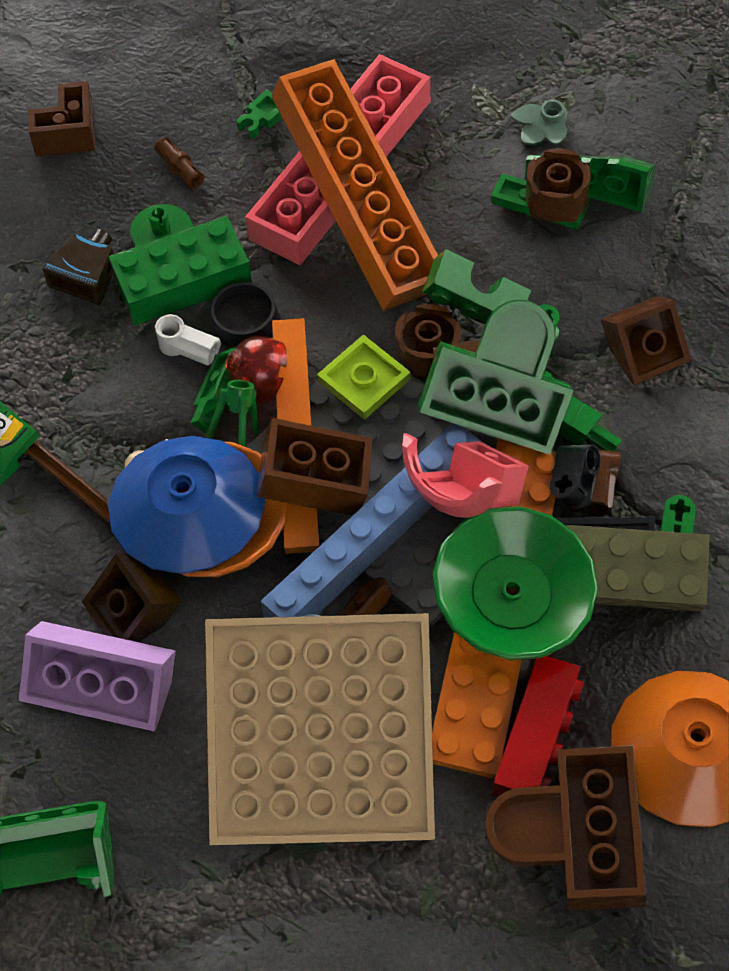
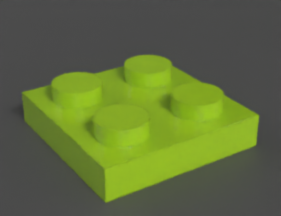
(364, 376)

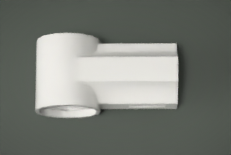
(185, 340)

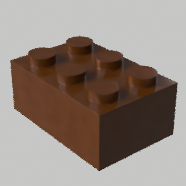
(314, 467)

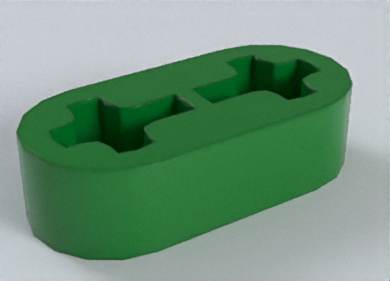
(668, 519)

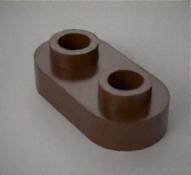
(368, 598)

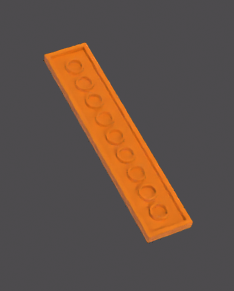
(479, 686)

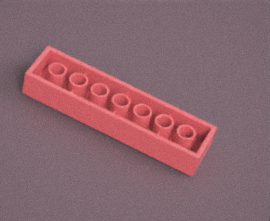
(293, 210)

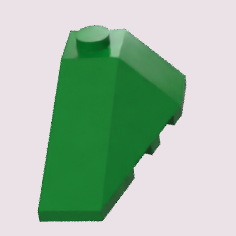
(617, 180)

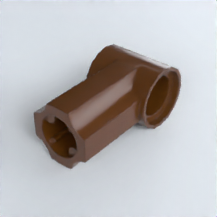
(604, 484)

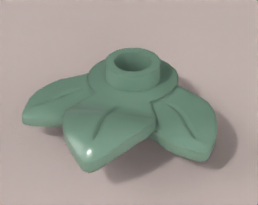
(542, 122)

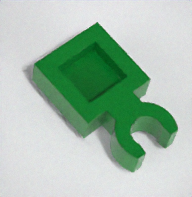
(260, 112)

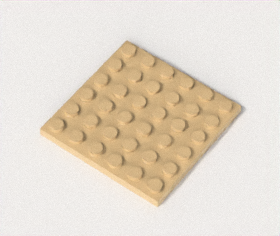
(319, 729)

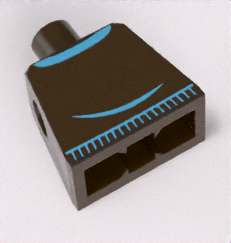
(81, 267)

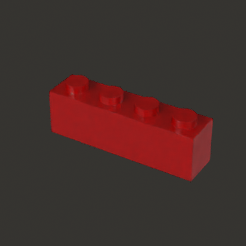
(539, 725)

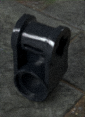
(575, 471)

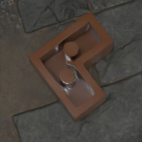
(64, 127)

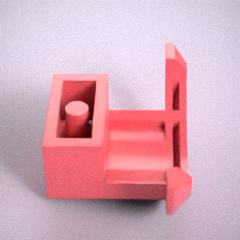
(473, 484)

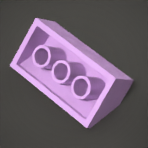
(96, 675)

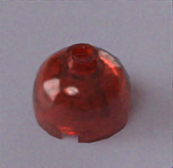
(258, 362)

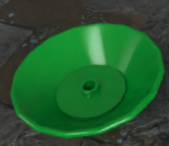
(521, 552)

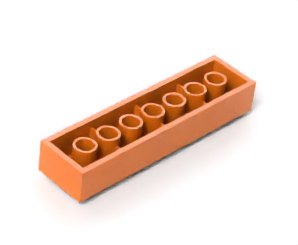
(356, 182)

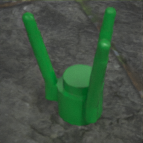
(241, 398)

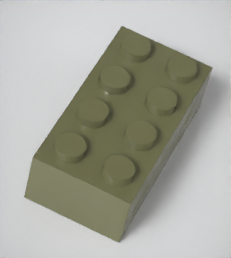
(648, 567)

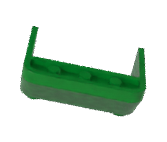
(57, 846)

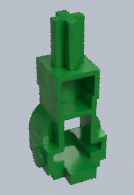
(581, 425)

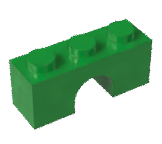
(451, 285)

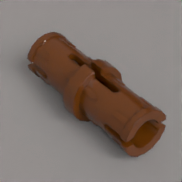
(179, 162)

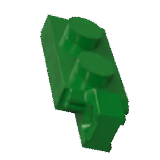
(209, 394)

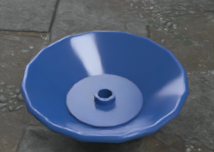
(192, 527)

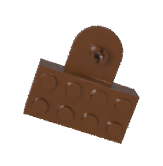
(582, 823)

